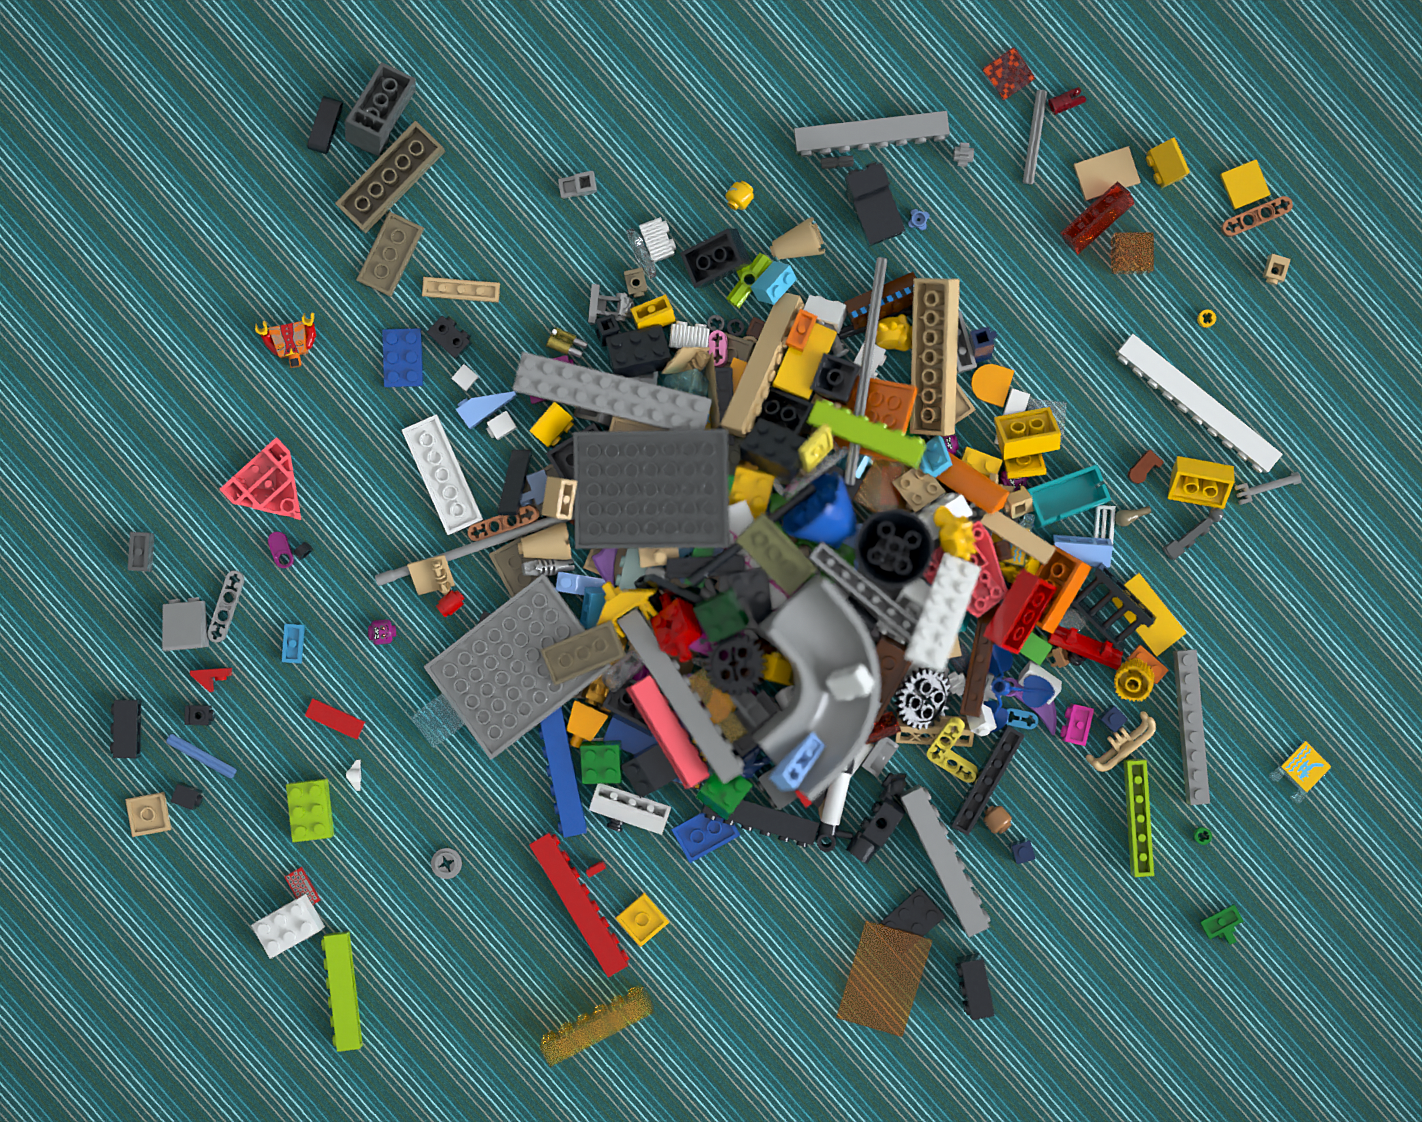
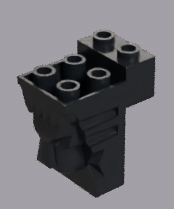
(874, 203)

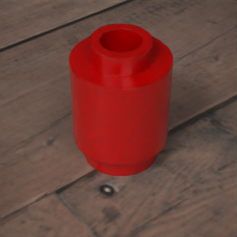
(450, 603)

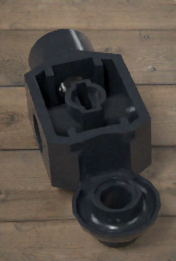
(873, 837)

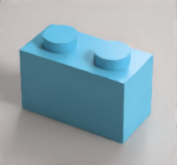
(773, 282)

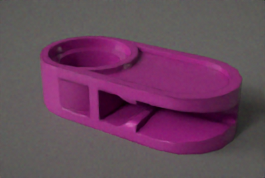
(279, 545)

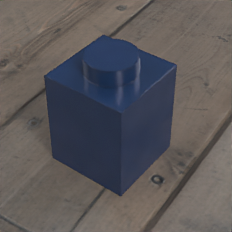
(1112, 718)
(1022, 851)

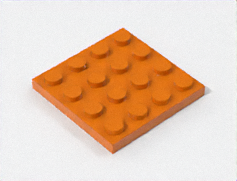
(886, 403)

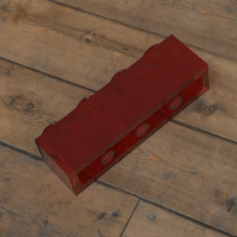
(1097, 217)

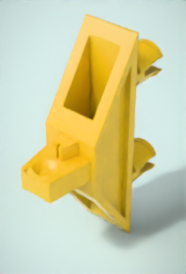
(623, 600)

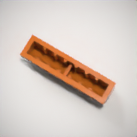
(974, 485)

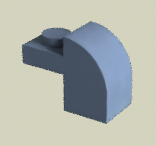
(538, 485)

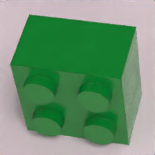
(601, 762)
(723, 797)

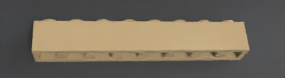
(762, 367)

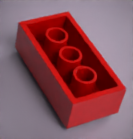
(1019, 611)

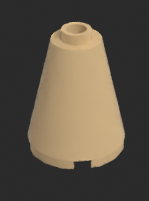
(799, 242)
(547, 544)

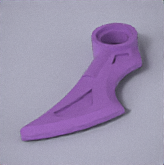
(605, 563)
(1046, 712)

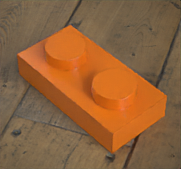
(801, 330)
(1158, 668)

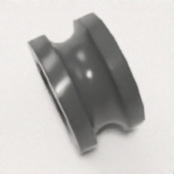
(718, 318)

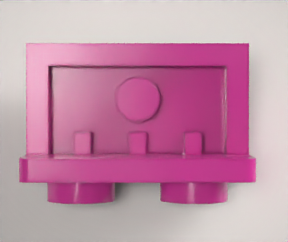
(1077, 724)

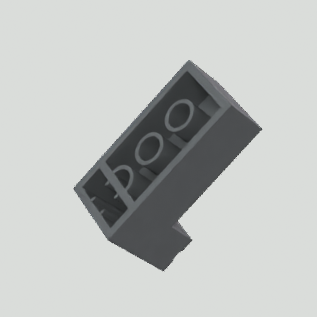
(379, 109)

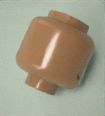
(997, 819)

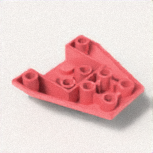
(990, 583)

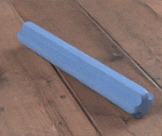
(201, 756)

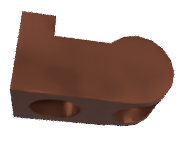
(1139, 470)

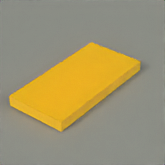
(800, 367)
(1165, 629)

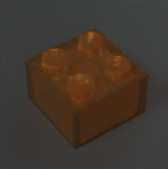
(1132, 253)

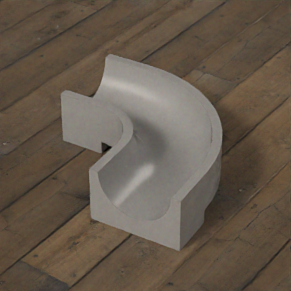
(819, 637)

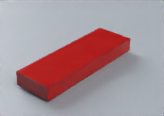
(335, 718)

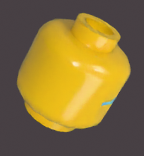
(739, 195)

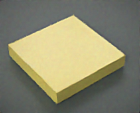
(816, 448)

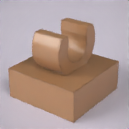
(1060, 656)

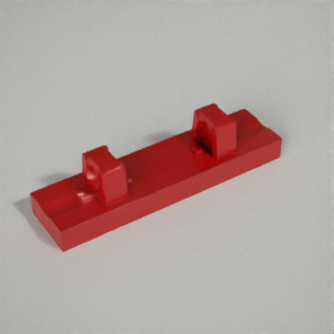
(1086, 646)

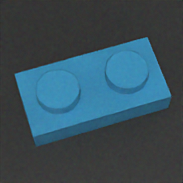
(293, 643)

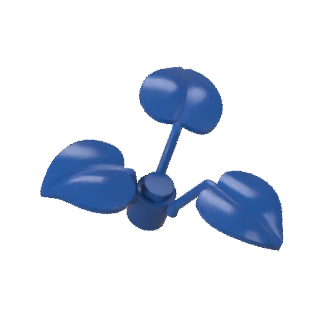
(1036, 689)

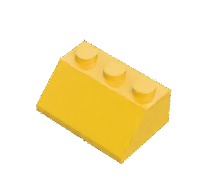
(1027, 433)
(1201, 482)

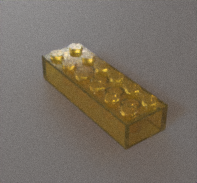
(596, 1026)

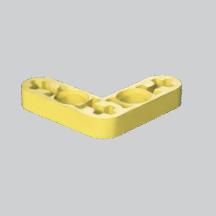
(946, 754)

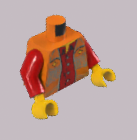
(289, 339)

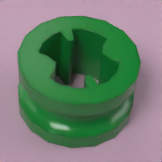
(1200, 830)

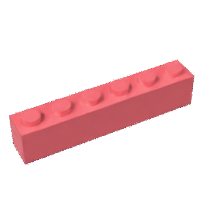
(668, 732)

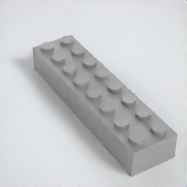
(945, 863)

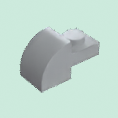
(578, 185)

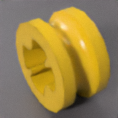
(1212, 318)

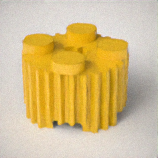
(1142, 676)

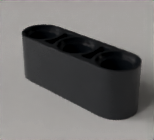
(325, 125)

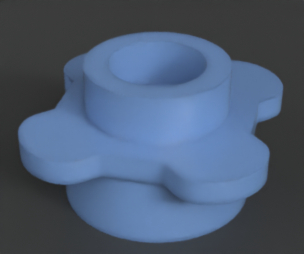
(919, 224)

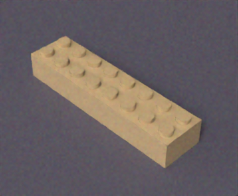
(934, 355)

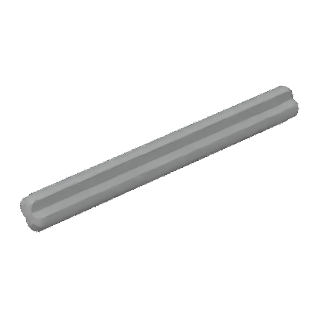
(1035, 135)

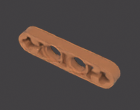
(1256, 215)
(503, 524)

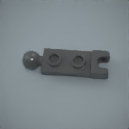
(1175, 547)

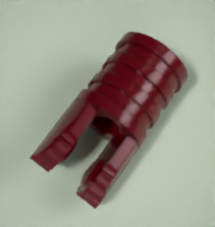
(1064, 101)

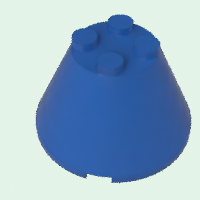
(825, 515)

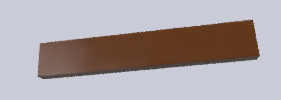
(978, 667)

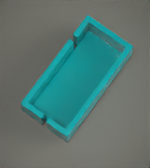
(1068, 496)

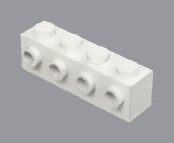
(630, 808)

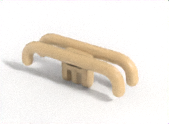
(1124, 744)

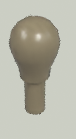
(1126, 517)

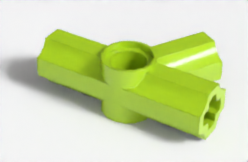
(742, 290)

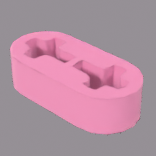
(723, 345)

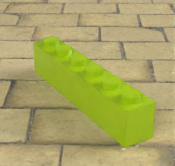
(867, 434)
(1138, 817)
(342, 991)

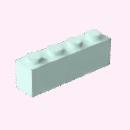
(631, 570)

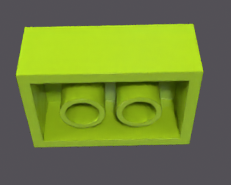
(310, 810)

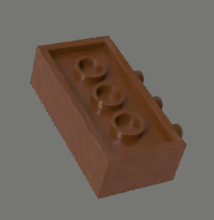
(892, 669)

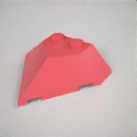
(266, 483)

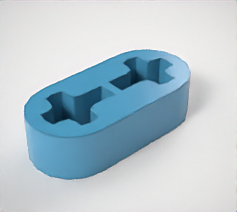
(1025, 714)

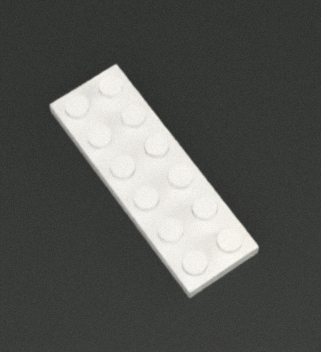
(442, 474)
(943, 613)

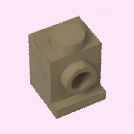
(636, 274)

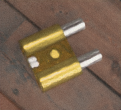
(563, 341)

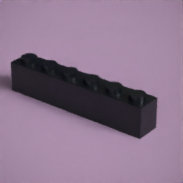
(986, 780)
(769, 822)

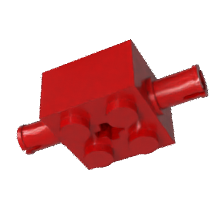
(676, 627)

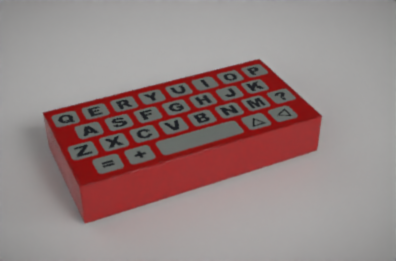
(302, 885)

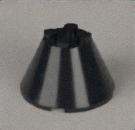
(894, 548)

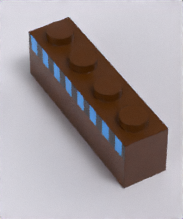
(895, 297)

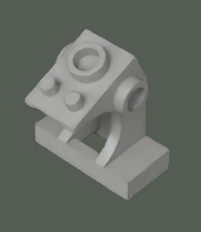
(598, 305)

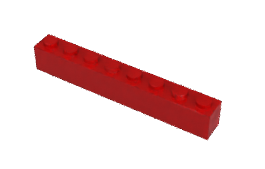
(579, 904)

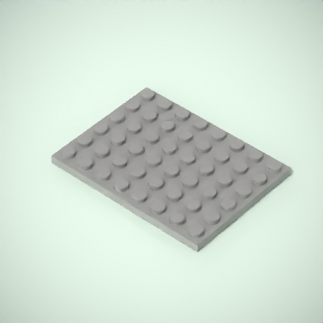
(498, 670)

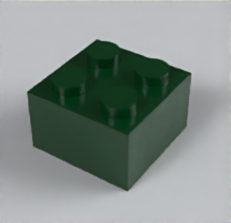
(721, 615)

